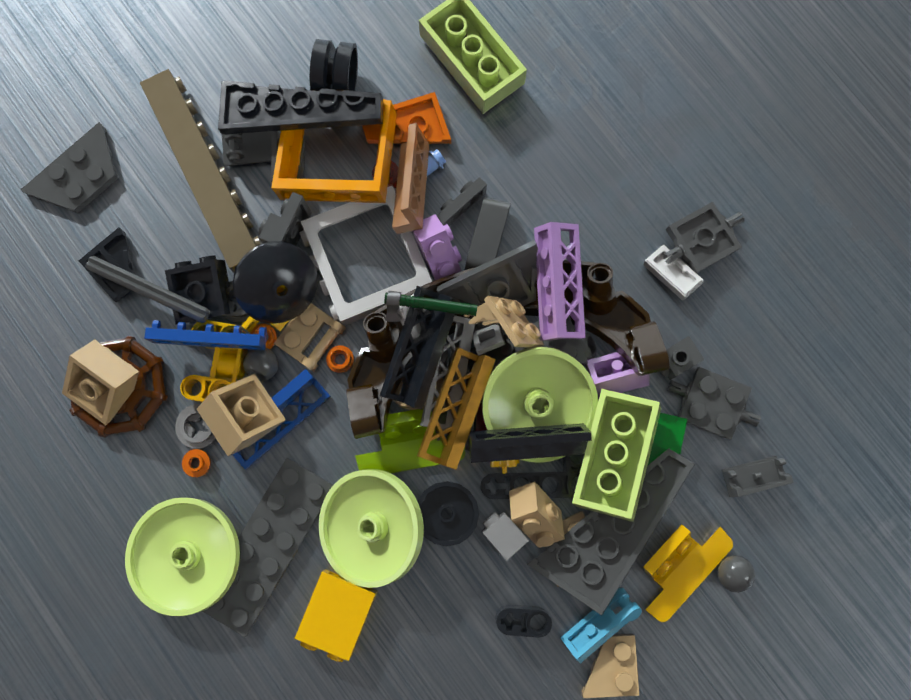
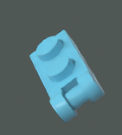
(597, 629)

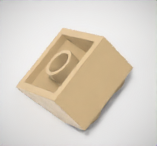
(99, 381)
(240, 414)

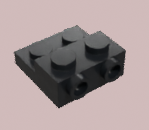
(202, 284)

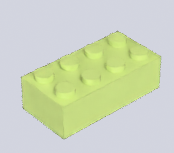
(472, 52)
(617, 455)

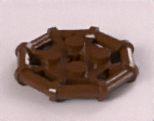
(137, 421)

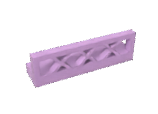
(554, 280)

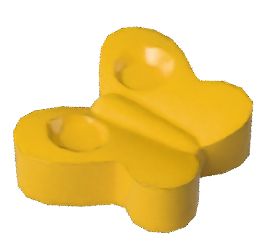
(504, 464)

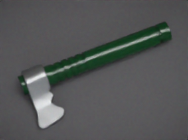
(395, 299)

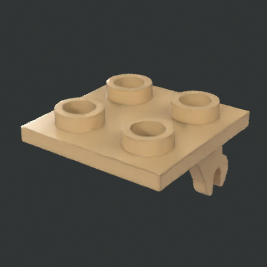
(511, 318)

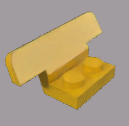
(682, 567)

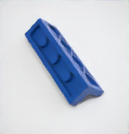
(282, 400)

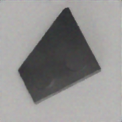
(115, 251)

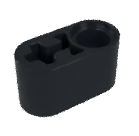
(516, 626)

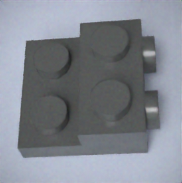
(288, 226)

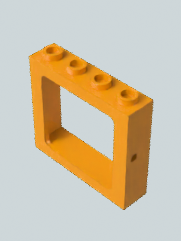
(330, 190)

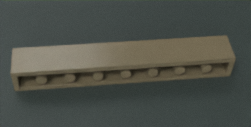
(200, 166)

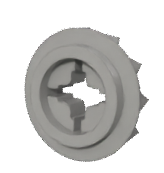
(186, 432)

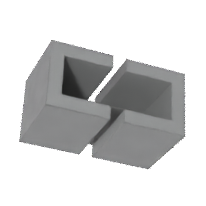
(504, 534)

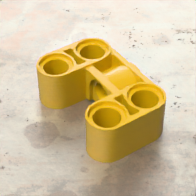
(225, 368)

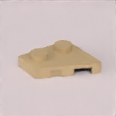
(614, 669)

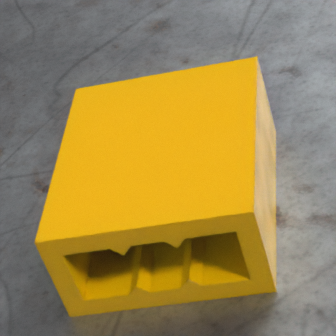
(335, 616)

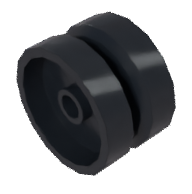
(333, 66)
(464, 513)

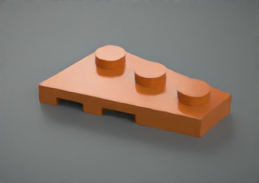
(420, 110)

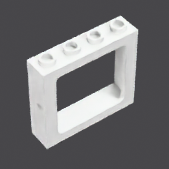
(358, 309)

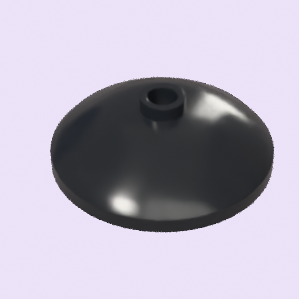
(264, 271)

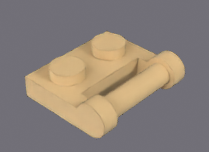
(303, 330)

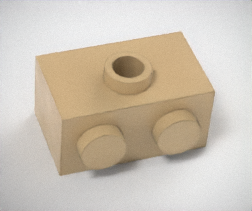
(536, 515)

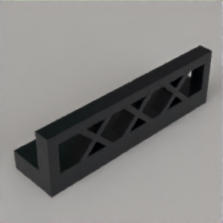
(424, 349)
(528, 442)

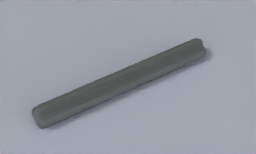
(148, 289)

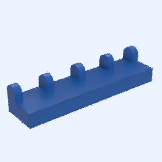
(206, 338)

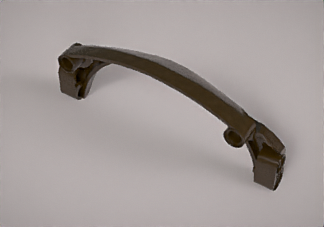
(606, 314)

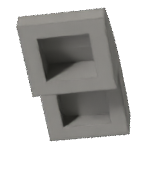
(487, 337)

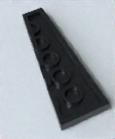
(273, 108)

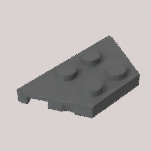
(77, 173)
(506, 277)

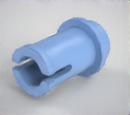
(435, 161)

